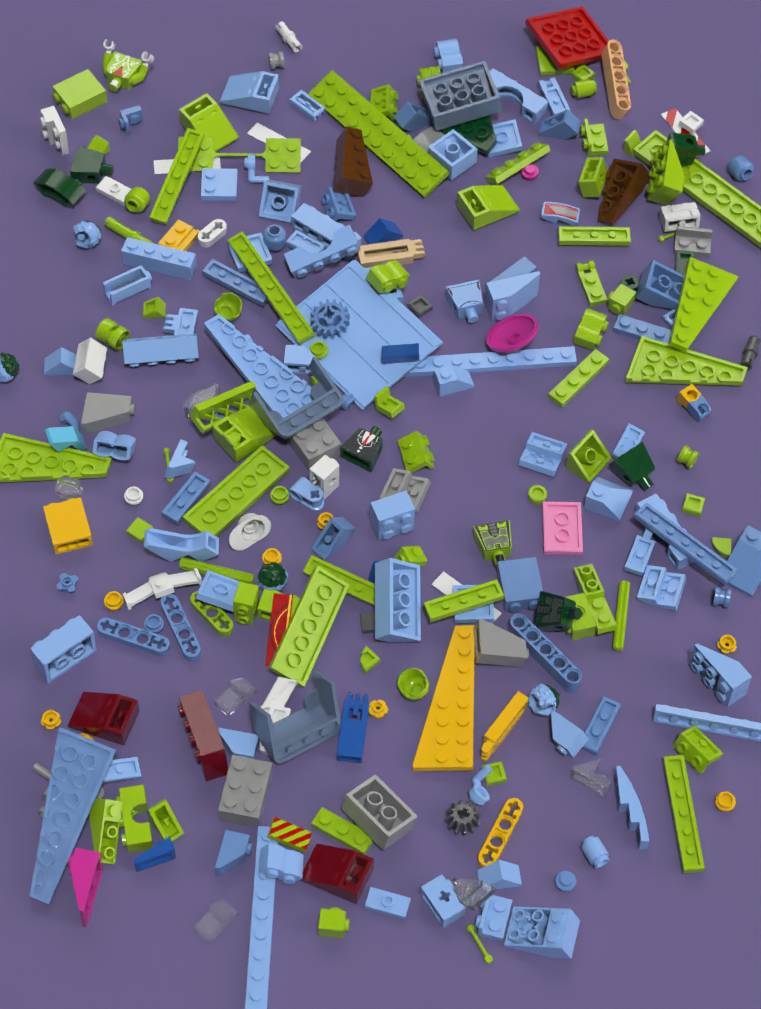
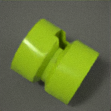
(111, 333)

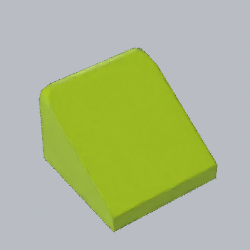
(631, 142)
(99, 144)
(154, 308)

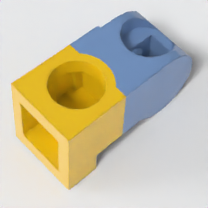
(694, 403)

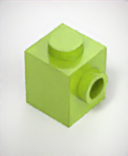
(621, 300)
(333, 923)

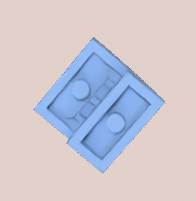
(543, 454)
(661, 588)

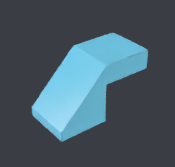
(64, 437)

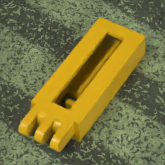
(503, 724)

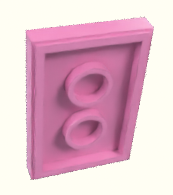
(562, 528)

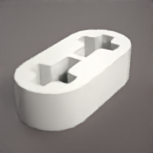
(213, 234)

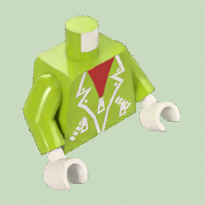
(122, 69)

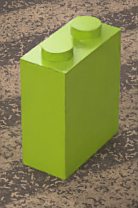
(79, 94)

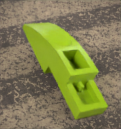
(590, 585)

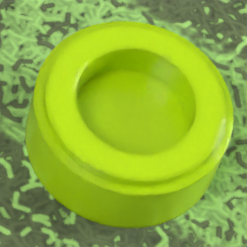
(537, 494)

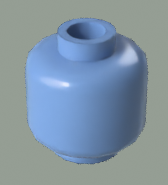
(741, 168)
(274, 237)

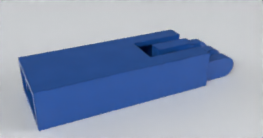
(353, 731)

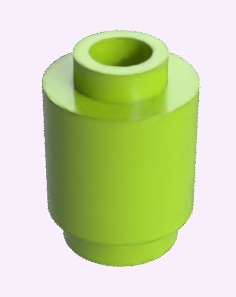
(583, 88)

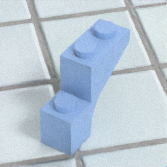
(175, 546)

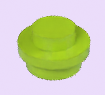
(319, 349)
(279, 495)

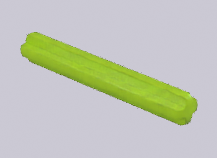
(189, 564)
(621, 615)

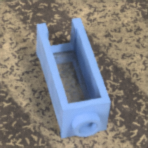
(127, 284)

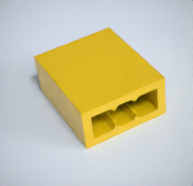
(68, 525)

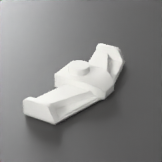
(161, 585)
(276, 702)

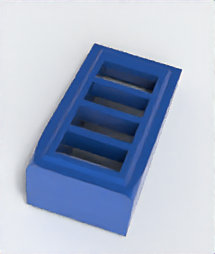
(158, 854)

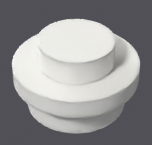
(133, 495)

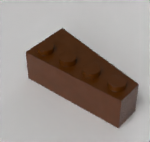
(352, 164)

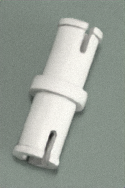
(288, 37)

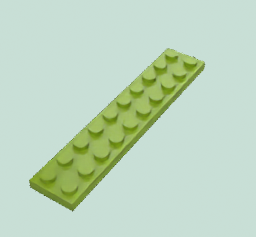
(379, 134)
(711, 191)

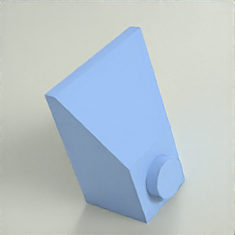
(607, 498)

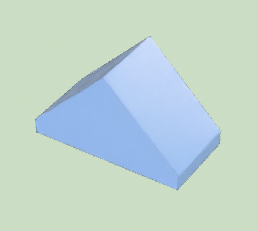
(59, 363)
(500, 875)

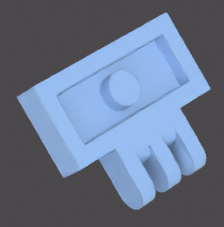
(182, 323)

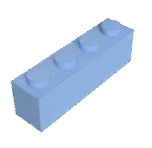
(317, 225)
(159, 258)
(160, 348)

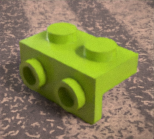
(416, 451)

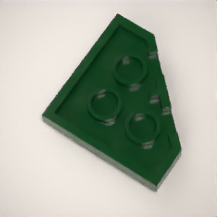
(477, 132)

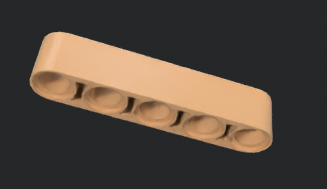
(616, 79)

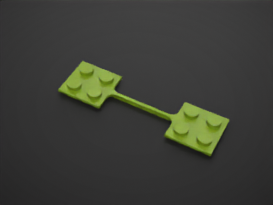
(280, 156)

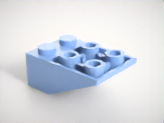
(252, 91)
(720, 674)
(543, 931)

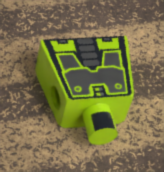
(493, 540)

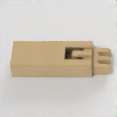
(381, 253)

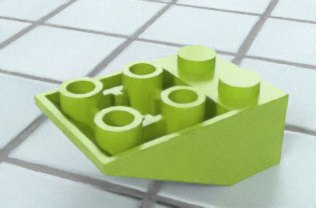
(207, 117)
(665, 175)
(485, 204)
(252, 430)

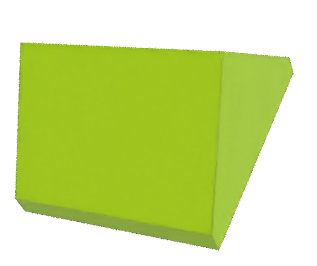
(588, 457)

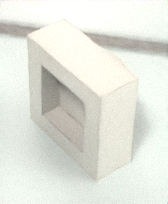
(691, 122)

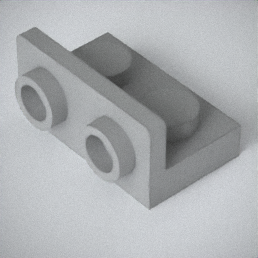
(693, 240)

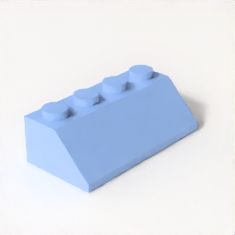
(397, 601)

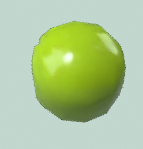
(228, 306)
(413, 684)

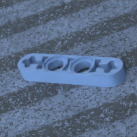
(180, 627)
(135, 633)

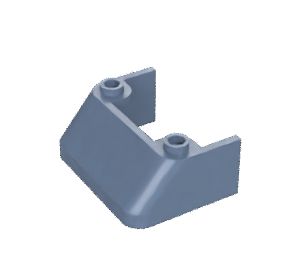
(325, 401)
(302, 729)

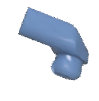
(68, 417)

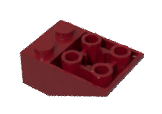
(105, 716)
(338, 871)

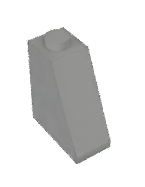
(106, 411)
(498, 646)

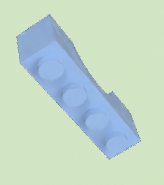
(532, 105)
(342, 244)
(675, 557)

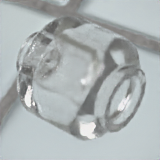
(68, 488)

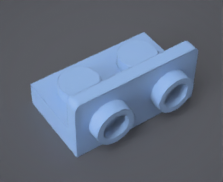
(494, 917)

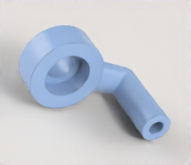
(250, 163)
(478, 793)

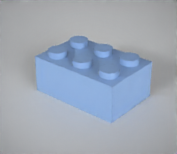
(63, 648)

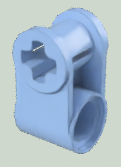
(307, 494)

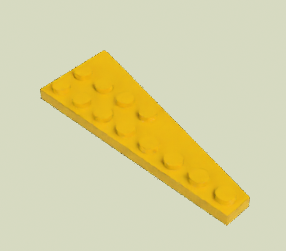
(449, 727)

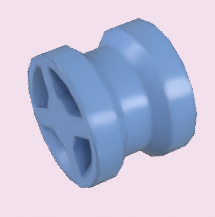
(721, 597)

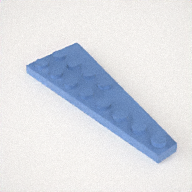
(72, 790)

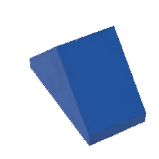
(383, 231)

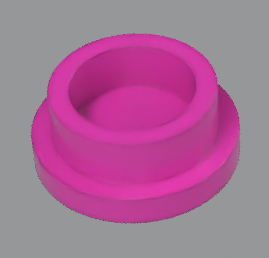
(529, 172)

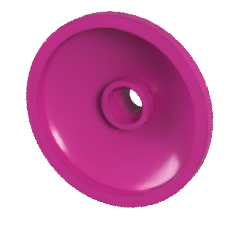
(512, 333)

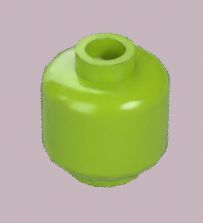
(137, 199)

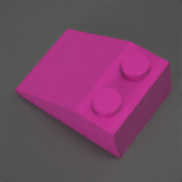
(86, 874)

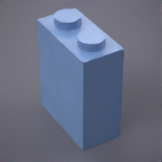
(519, 583)

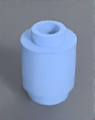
(595, 851)

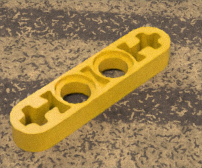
(500, 833)

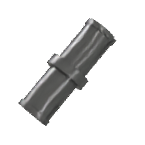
(750, 352)

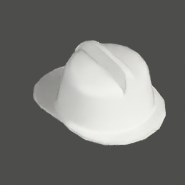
(249, 531)

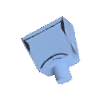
(465, 300)

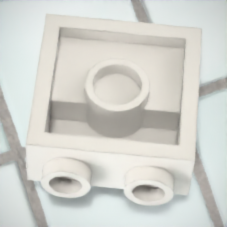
(53, 129)

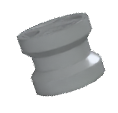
(276, 60)

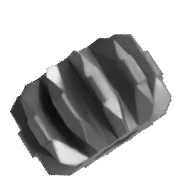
(470, 819)

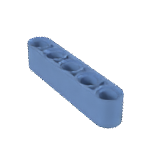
(549, 660)

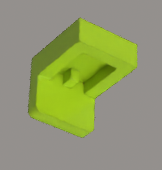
(387, 404)
(411, 554)

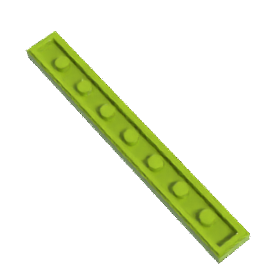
(271, 288)

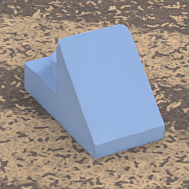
(179, 463)

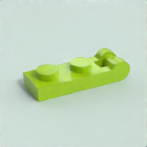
(591, 284)

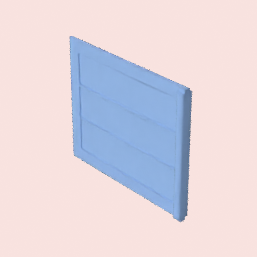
(375, 322)

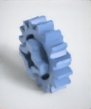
(339, 318)

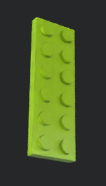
(236, 492)
(309, 626)

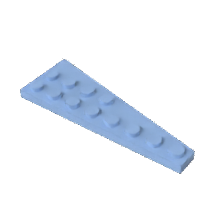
(273, 380)

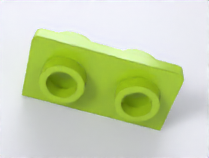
(385, 100)
(594, 139)
(697, 749)

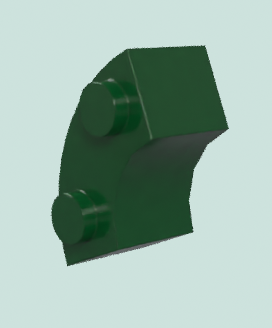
(59, 186)

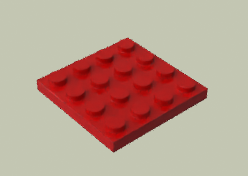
(568, 36)

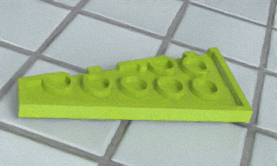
(699, 297)
(661, 363)
(37, 461)

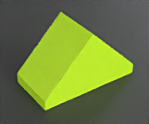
(164, 821)

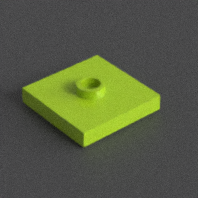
(547, 66)

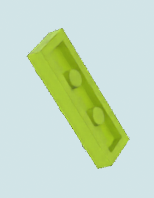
(342, 831)

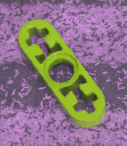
(213, 621)

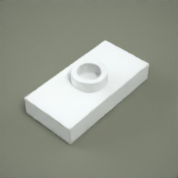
(113, 190)

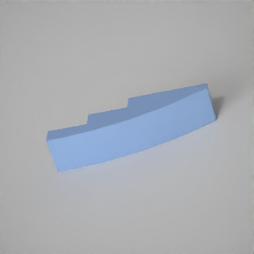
(629, 802)

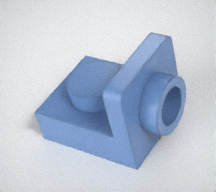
(129, 117)

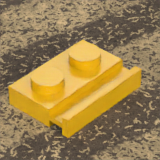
(180, 236)

